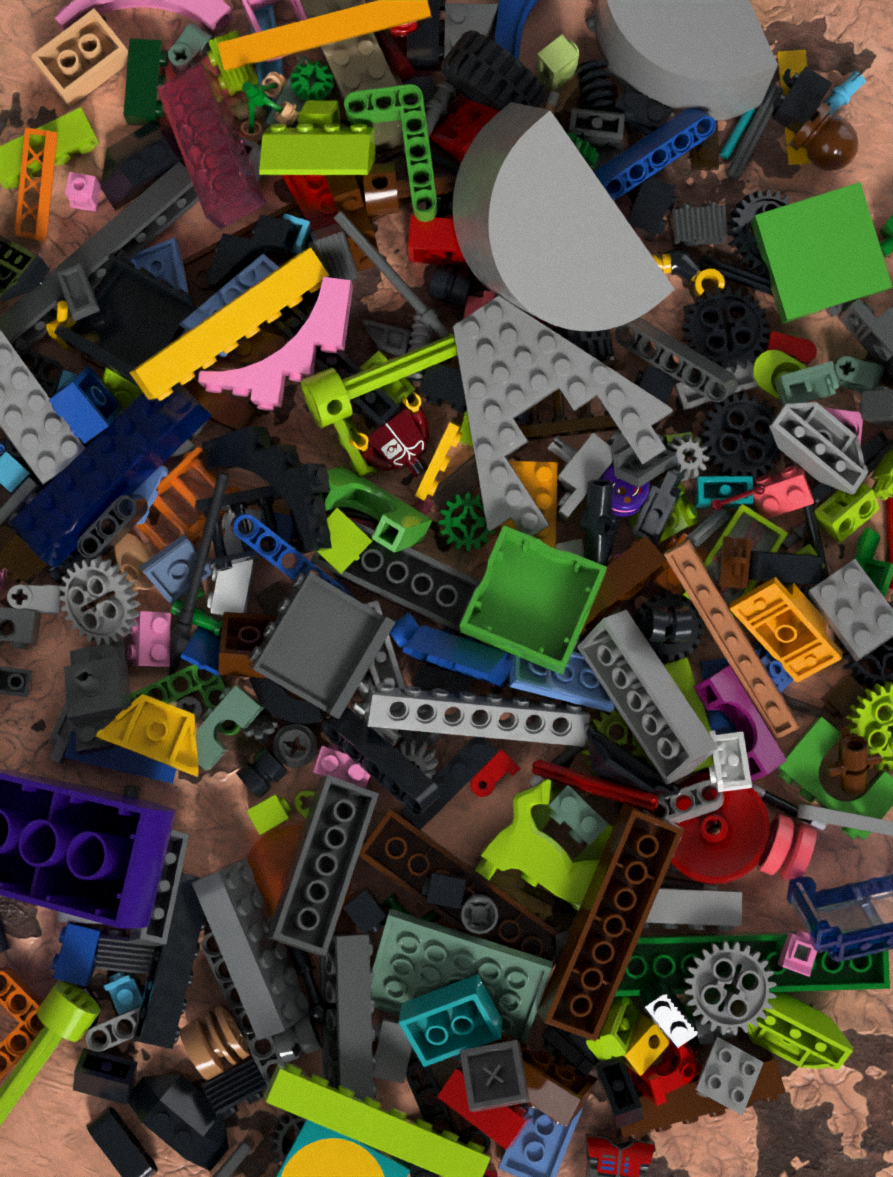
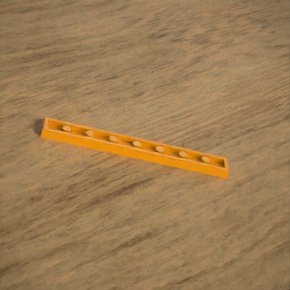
(320, 31)

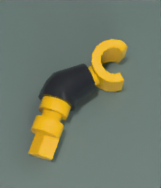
(684, 266)

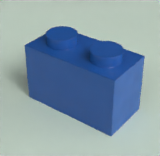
(77, 954)

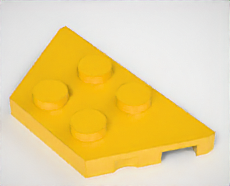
(156, 733)

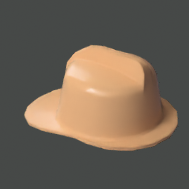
(130, 555)

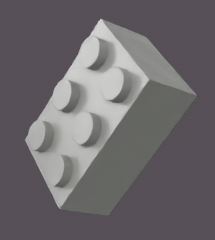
(854, 609)

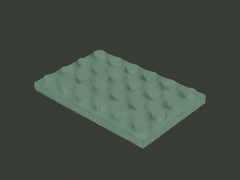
(426, 956)

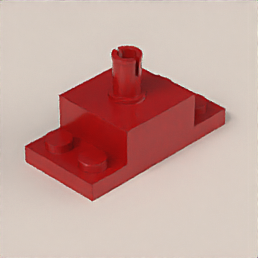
(460, 127)

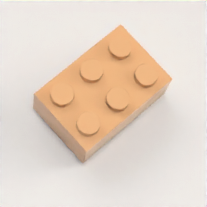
(81, 58)

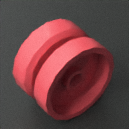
(788, 848)

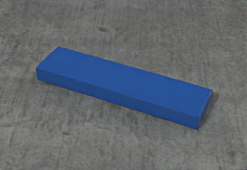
(122, 760)

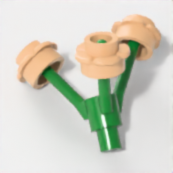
(258, 96)

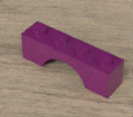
(726, 695)

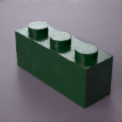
(143, 78)

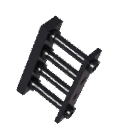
(238, 503)

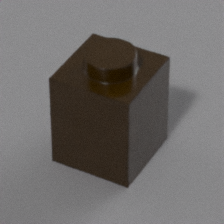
(842, 696)

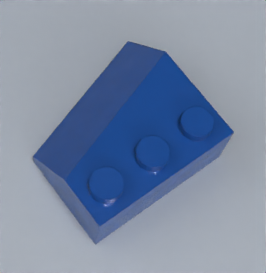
(459, 655)

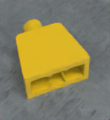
(645, 1045)

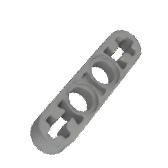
(845, 819)

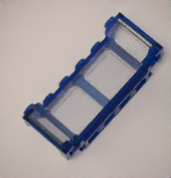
(847, 918)

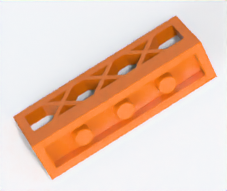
(46, 184)

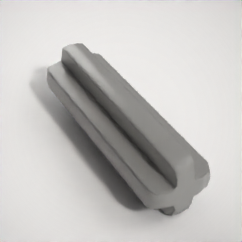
(708, 528)

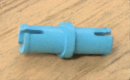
(842, 93)

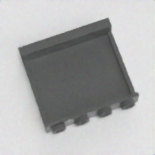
(320, 643)

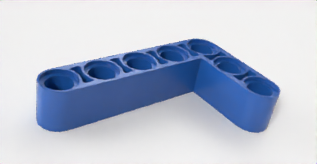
(278, 550)

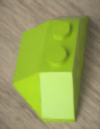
(800, 1034)

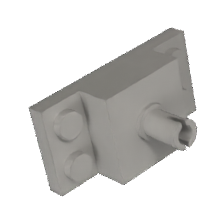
(581, 467)

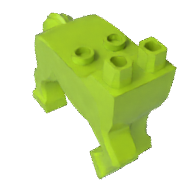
(539, 857)

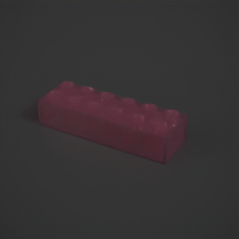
(211, 146)

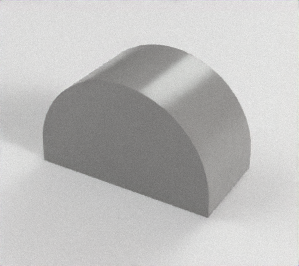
(687, 53)
(547, 229)

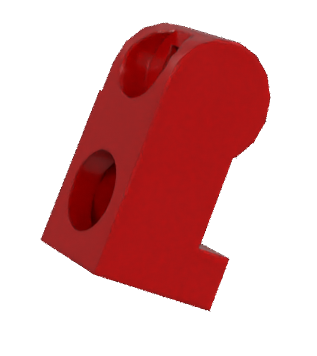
(795, 347)
(490, 774)

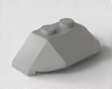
(820, 445)

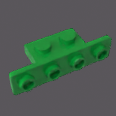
(877, 571)

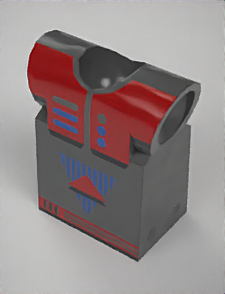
(615, 1159)

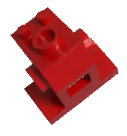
(666, 1075)

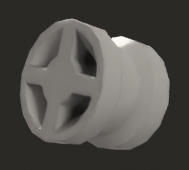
(198, 710)

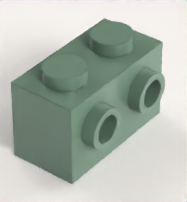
(577, 815)

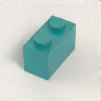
(722, 487)

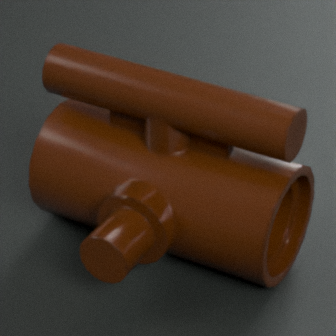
(853, 762)

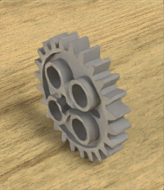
(109, 619)
(753, 998)

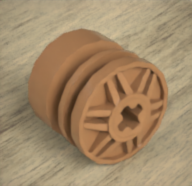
(210, 1044)

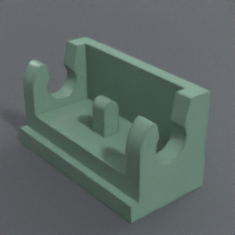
(807, 384)

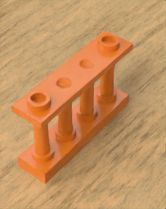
(194, 532)

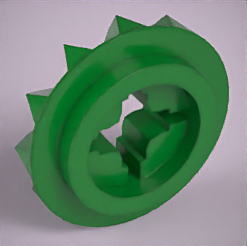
(318, 91)

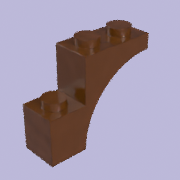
(348, 199)

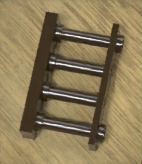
(561, 425)

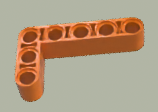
(25, 1017)

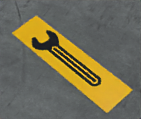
(789, 63)

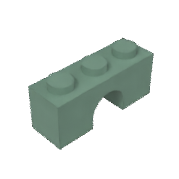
(235, 706)

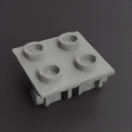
(728, 1076)

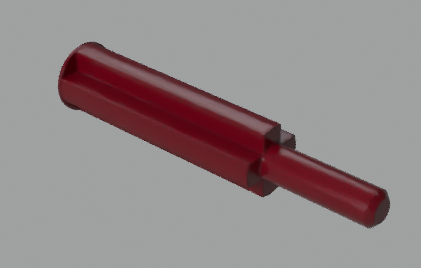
(395, 55)

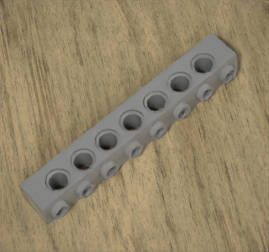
(487, 725)

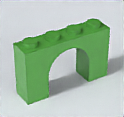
(399, 523)
(803, 770)

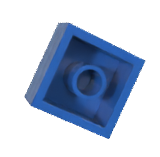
(86, 404)

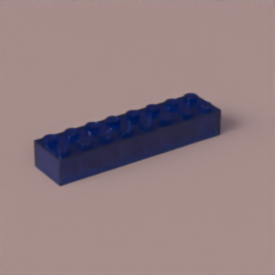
(106, 470)

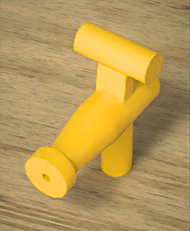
(63, 318)

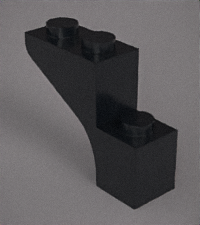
(235, 253)

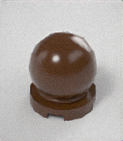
(827, 140)

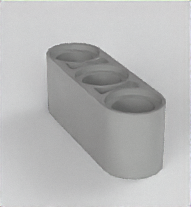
(698, 805)
(113, 1030)

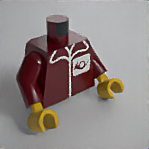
(398, 441)

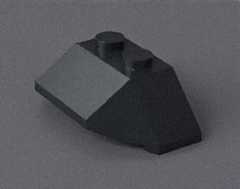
(138, 162)
(19, 270)
(620, 766)
(181, 1118)

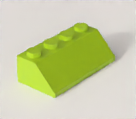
(318, 150)

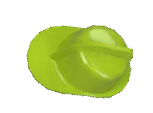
(771, 366)

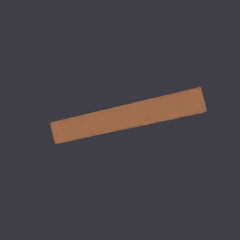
(731, 639)

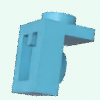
(124, 991)

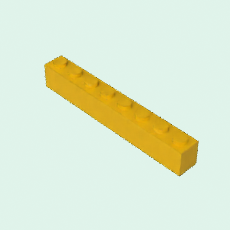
(229, 324)

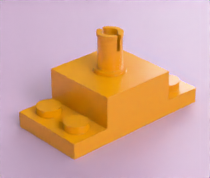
(787, 628)

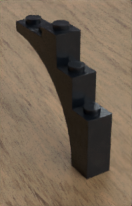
(280, 466)

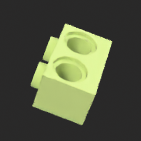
(557, 63)

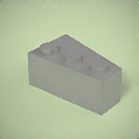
(466, 17)

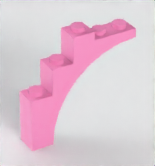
(208, 13)
(297, 359)

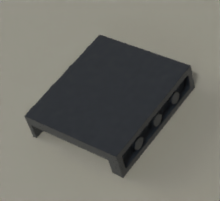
(133, 321)

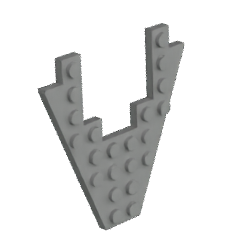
(512, 365)

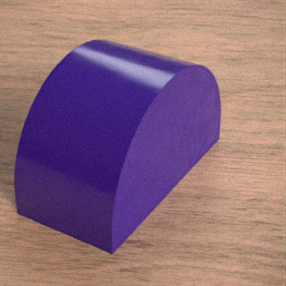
(81, 849)

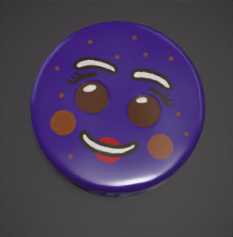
(626, 497)

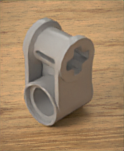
(40, 598)

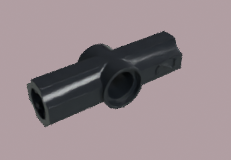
(598, 521)

